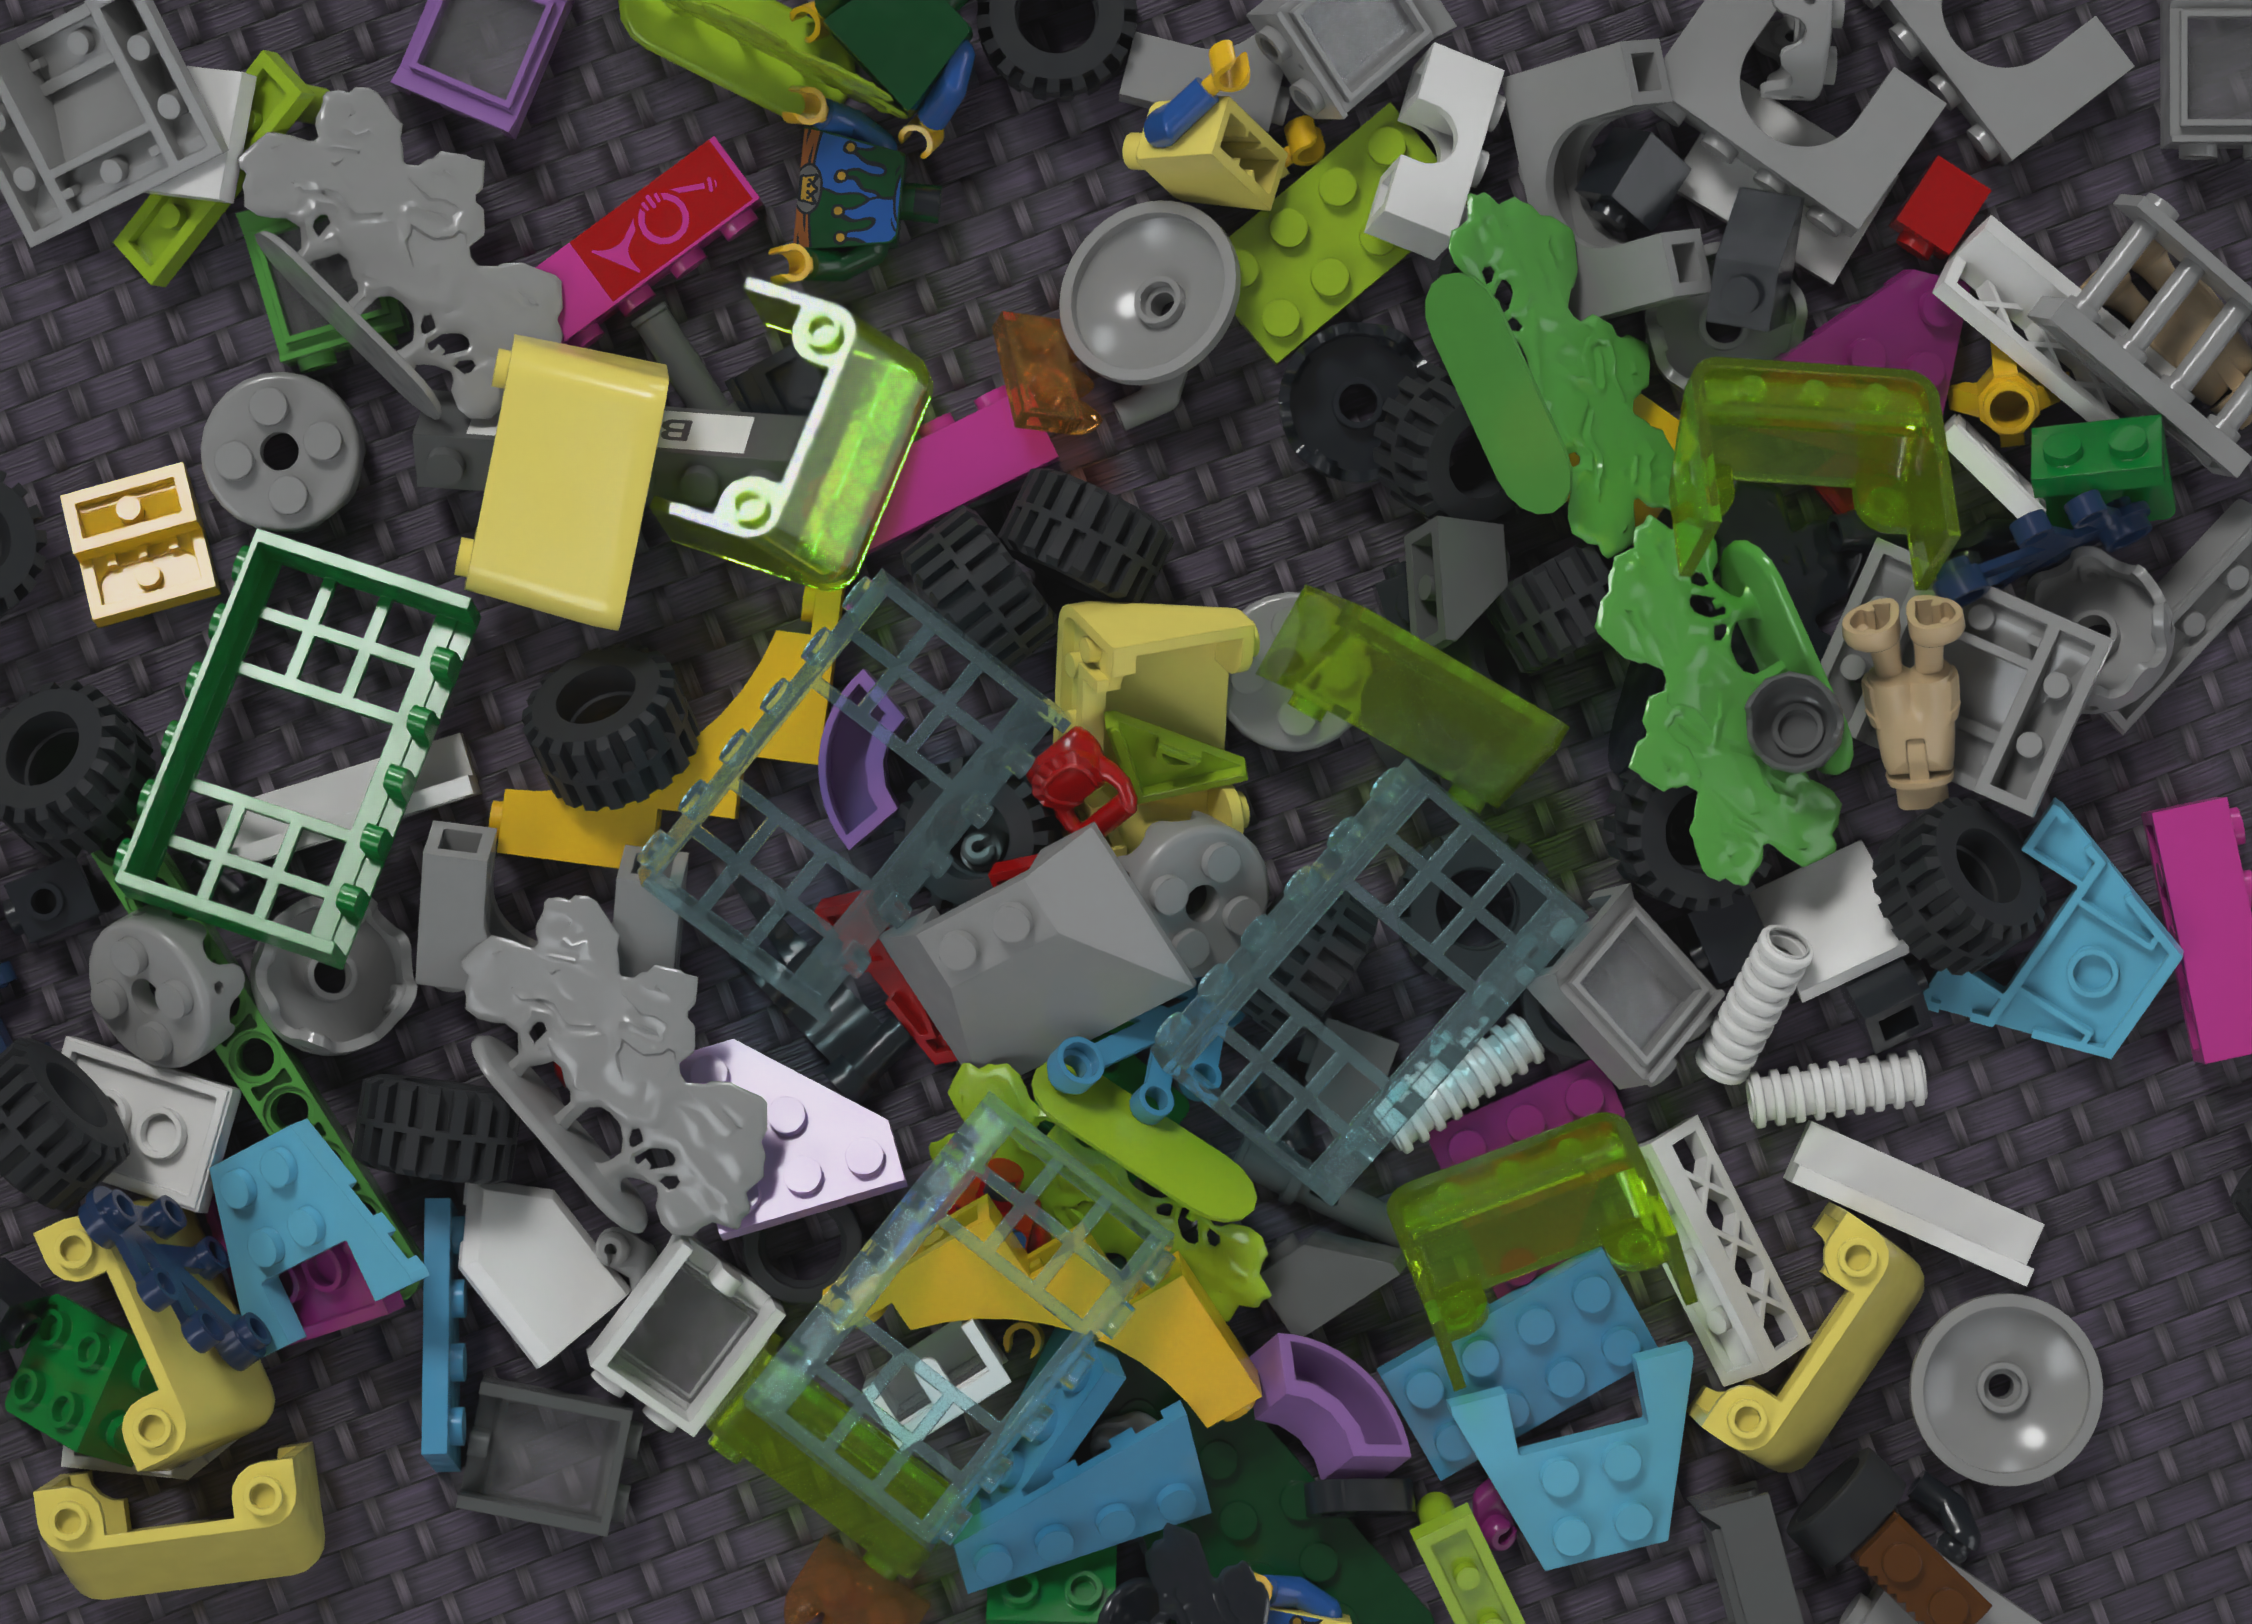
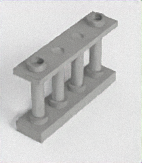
(2122, 359)

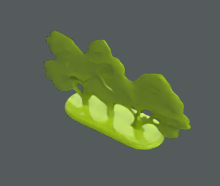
(751, 51)
(1159, 1154)

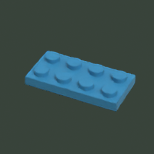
(1540, 1343)

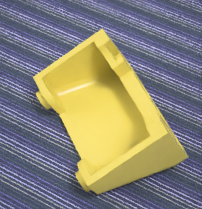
(566, 480)
(1162, 669)
(199, 1395)
(1793, 1423)
(271, 1535)

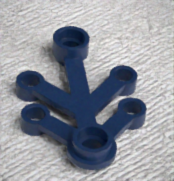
(2046, 545)
(115, 1221)

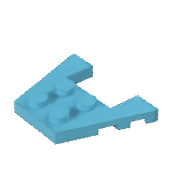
(2091, 964)
(288, 1205)
(1593, 1487)

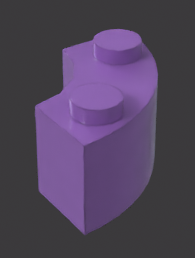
(855, 767)
(1329, 1407)

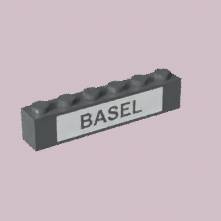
(692, 465)

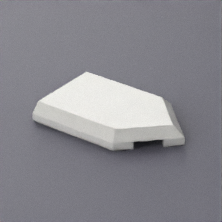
(535, 1267)

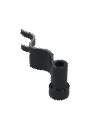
(853, 1037)

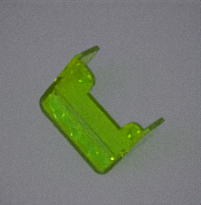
(1815, 428)
(844, 464)
(1409, 698)
(1525, 1212)
(743, 1434)

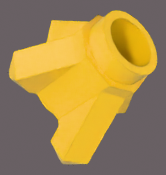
(2003, 398)

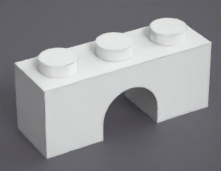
(1455, 105)

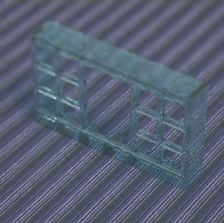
(923, 851)
(1304, 902)
(882, 1260)

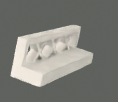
(2008, 285)
(339, 795)
(1914, 1202)
(1727, 1312)

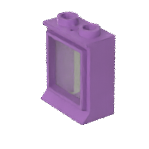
(482, 57)

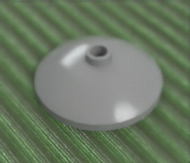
(1130, 273)
(2050, 1398)

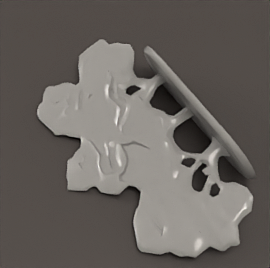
(403, 239)
(616, 1052)

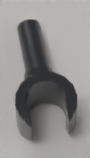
(243, 897)

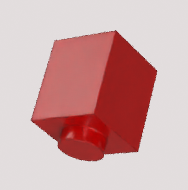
(1938, 210)

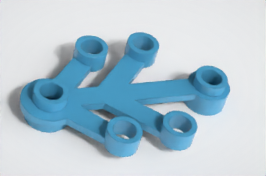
(1092, 1058)

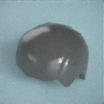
(1794, 722)

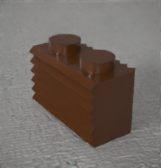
(1918, 1576)

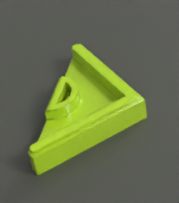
(1166, 762)

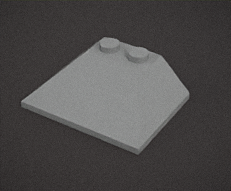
(96, 115)
(2018, 681)
(1040, 957)

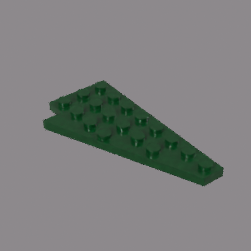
(1261, 1510)

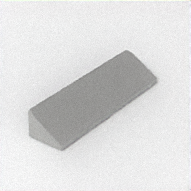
(2204, 596)

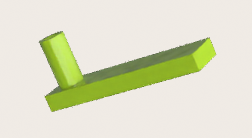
(171, 227)
(1462, 1563)

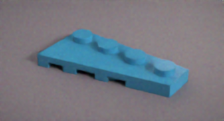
(443, 1356)
(1073, 1418)
(1089, 1506)

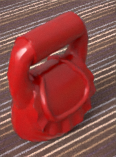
(1072, 772)

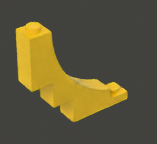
(547, 828)
(1170, 1333)

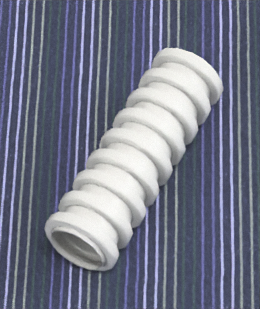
(1754, 1004)
(1481, 1070)
(1836, 1089)

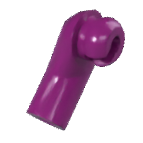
(1493, 1517)

